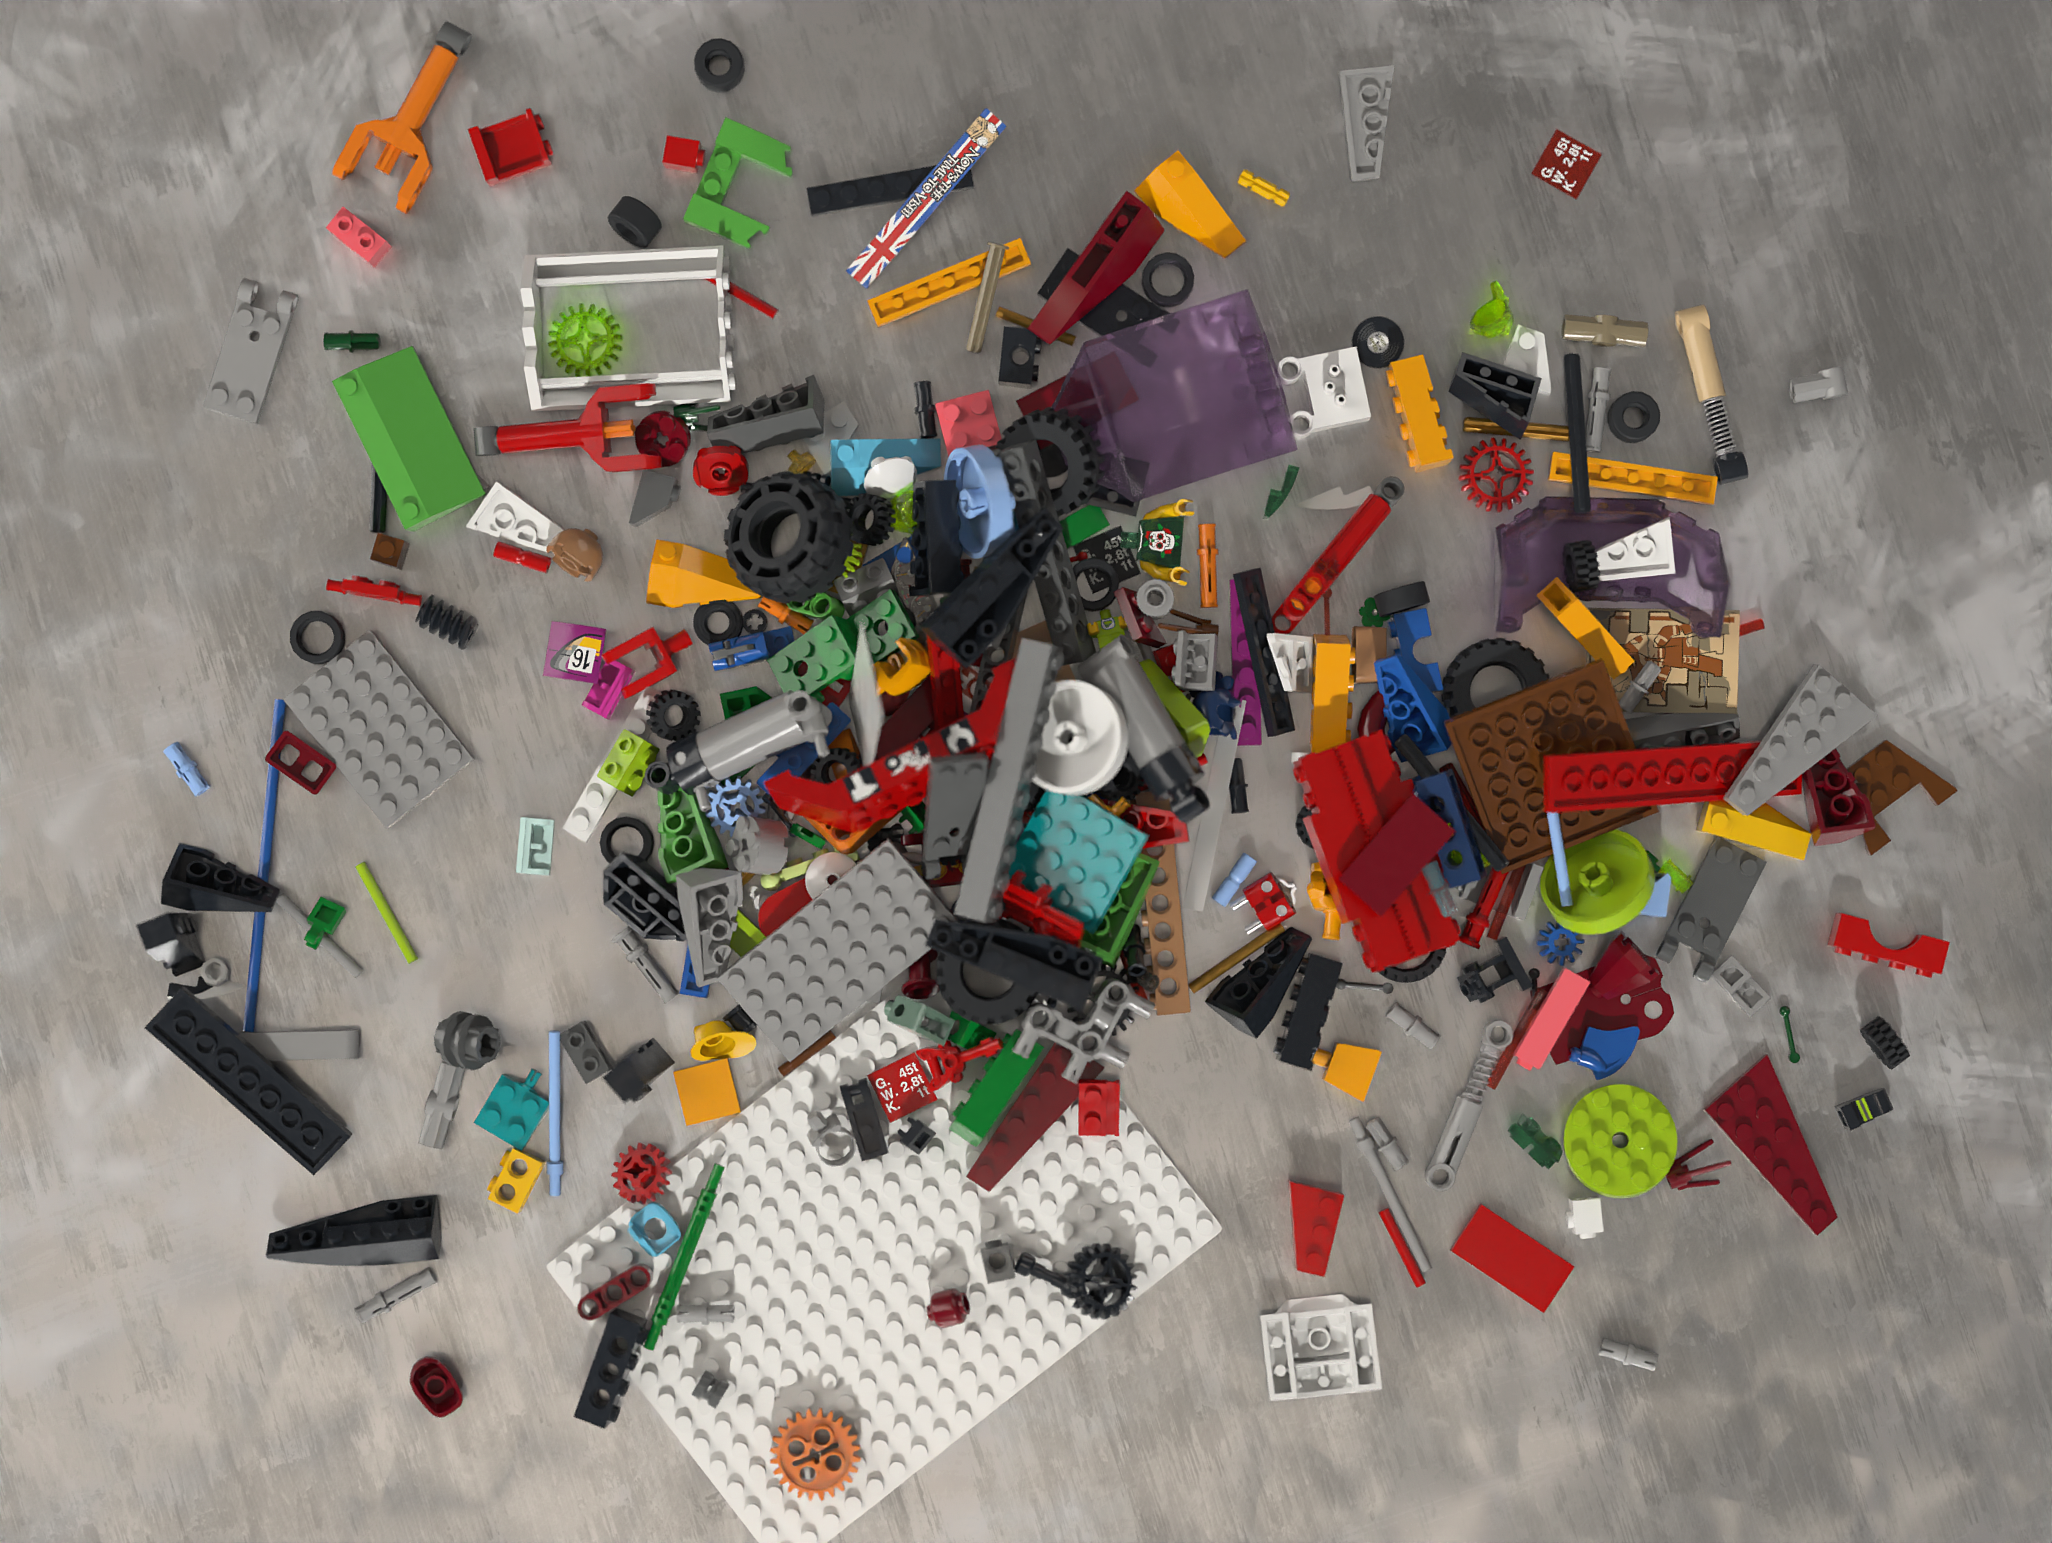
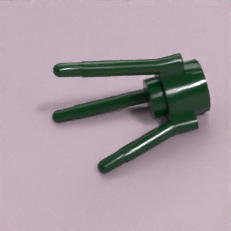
(690, 414)

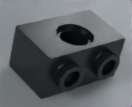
(1016, 374)

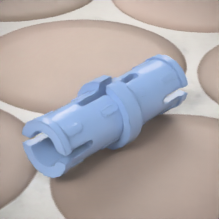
(186, 769)

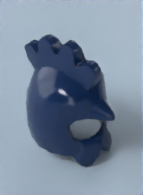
(1218, 706)

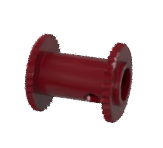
(920, 982)

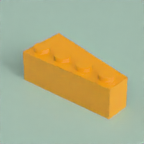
(1331, 691)

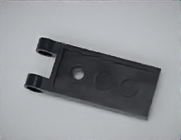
(1103, 318)

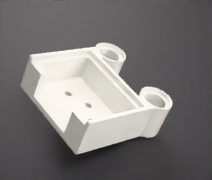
(1324, 403)

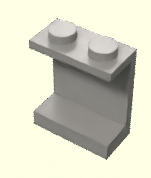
(1523, 895)

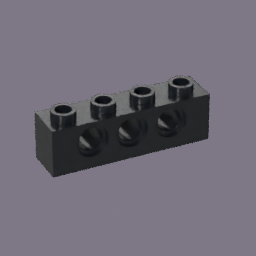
(590, 1405)

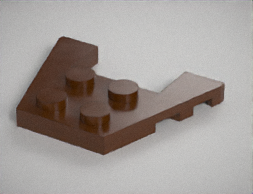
(1886, 776)

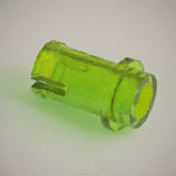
(1678, 877)

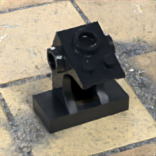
(1505, 964)

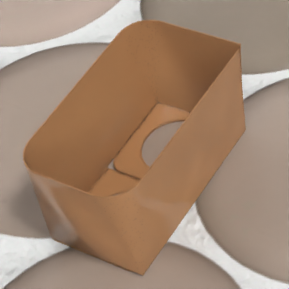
(1369, 646)

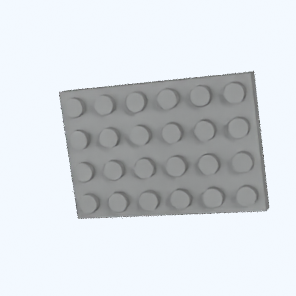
(378, 729)

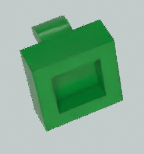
(915, 816)

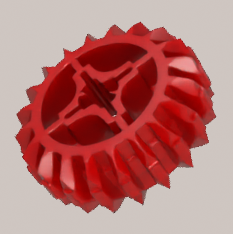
(1495, 461)

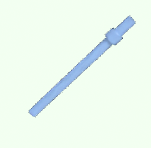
(554, 1166)

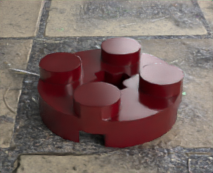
(668, 425)

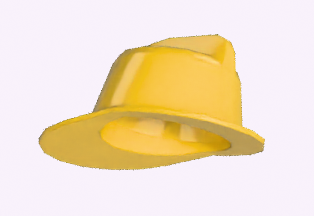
(719, 1041)

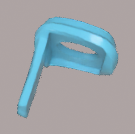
(637, 1230)

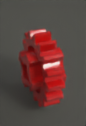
(648, 1181)

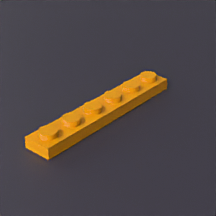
(943, 285)
(1638, 479)

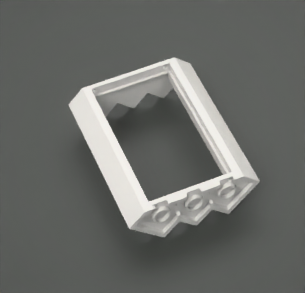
(625, 267)

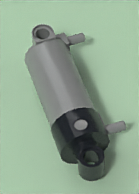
(1153, 738)
(740, 743)

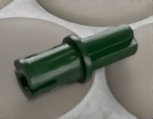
(351, 341)

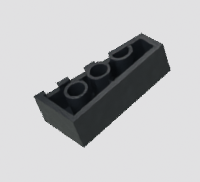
(936, 538)
(1308, 1011)

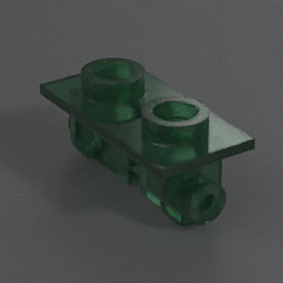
(1545, 1149)

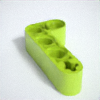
(1186, 717)

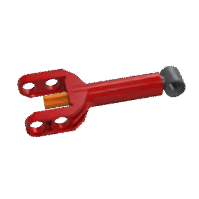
(590, 432)
(1339, 553)

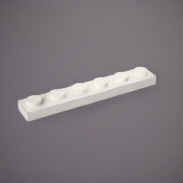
(598, 793)

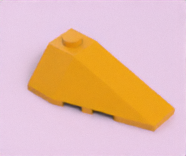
(1184, 200)
(691, 575)

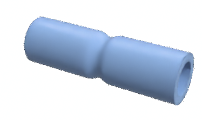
(1235, 878)

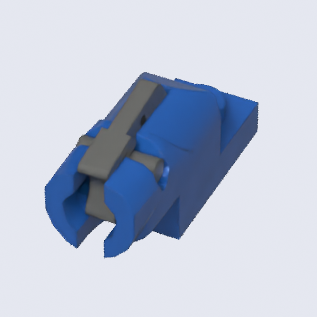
(749, 648)

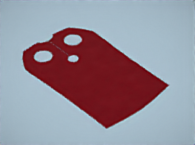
(1612, 1014)

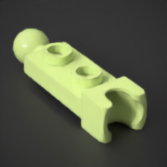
(795, 869)

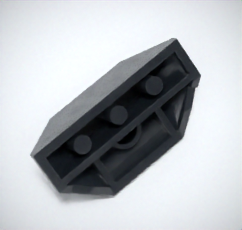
(642, 898)

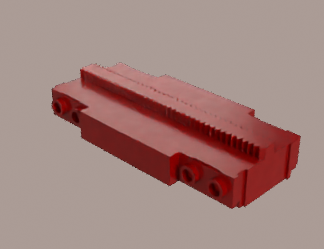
(1351, 798)

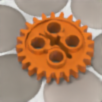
(804, 1431)

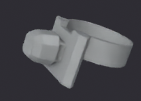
(823, 1126)

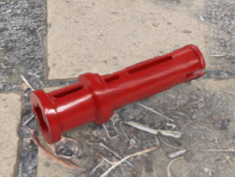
(1478, 919)

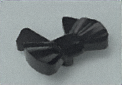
(893, 833)

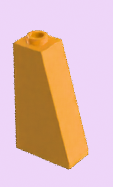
(1585, 627)

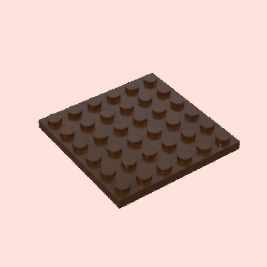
(1504, 753)

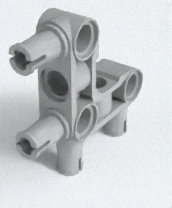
(1098, 1023)

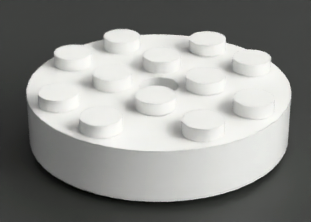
(1097, 749)

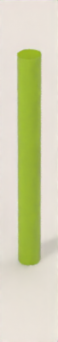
(386, 912)

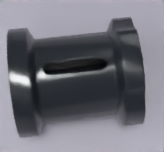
(740, 1020)

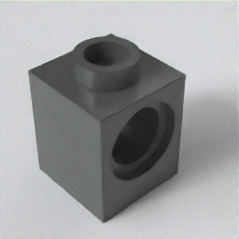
(1002, 1273)

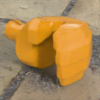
(900, 677)
(1322, 901)

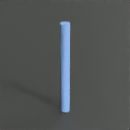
(1559, 858)

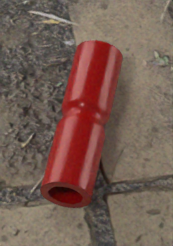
(519, 556)

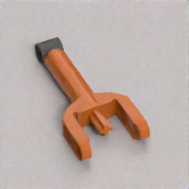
(403, 130)

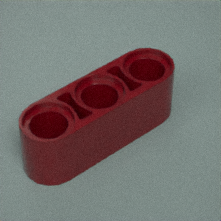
(605, 1301)

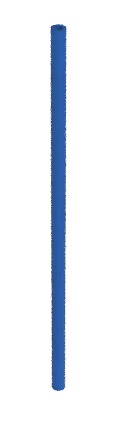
(263, 872)

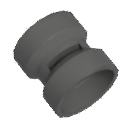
(716, 1392)

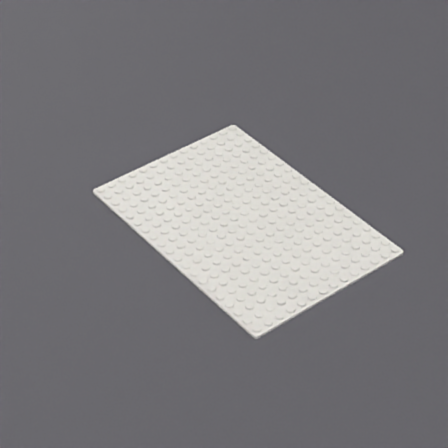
(844, 1259)

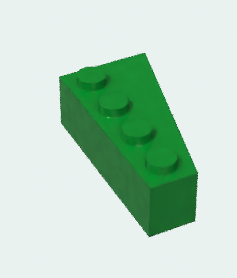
(993, 1091)

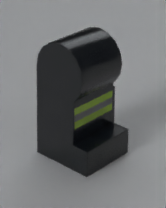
(1863, 1108)

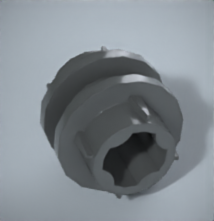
(467, 1040)

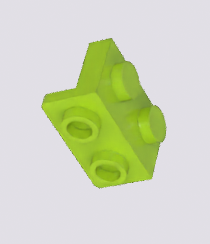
(628, 762)

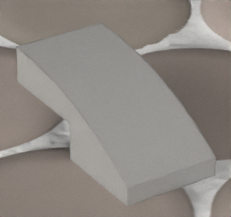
(1741, 986)

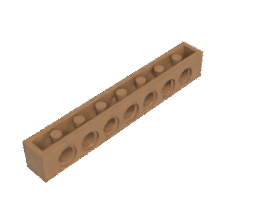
(1179, 1000)

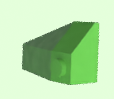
(686, 836)
(1122, 913)

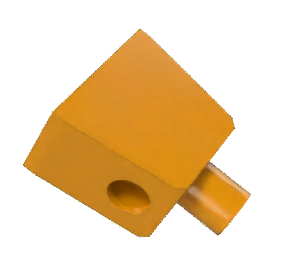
(1348, 1067)

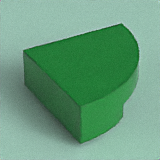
(807, 835)

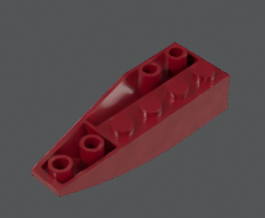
(1101, 267)

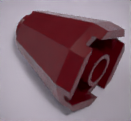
(1621, 969)

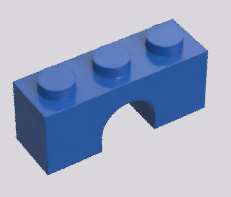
(1407, 629)

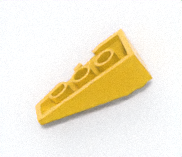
(1761, 829)

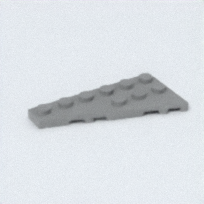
(1807, 729)

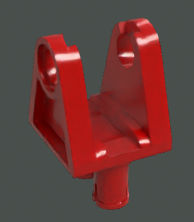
(661, 651)

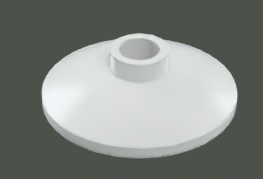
(824, 866)

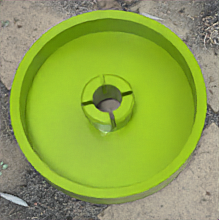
(1607, 880)
(1625, 1112)

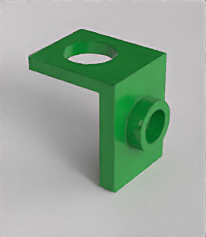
(969, 1032)

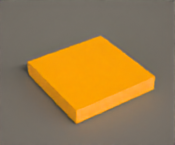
(707, 1091)

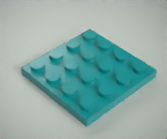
(1078, 853)

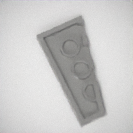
(1365, 112)

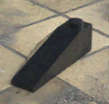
(205, 884)
(1257, 990)

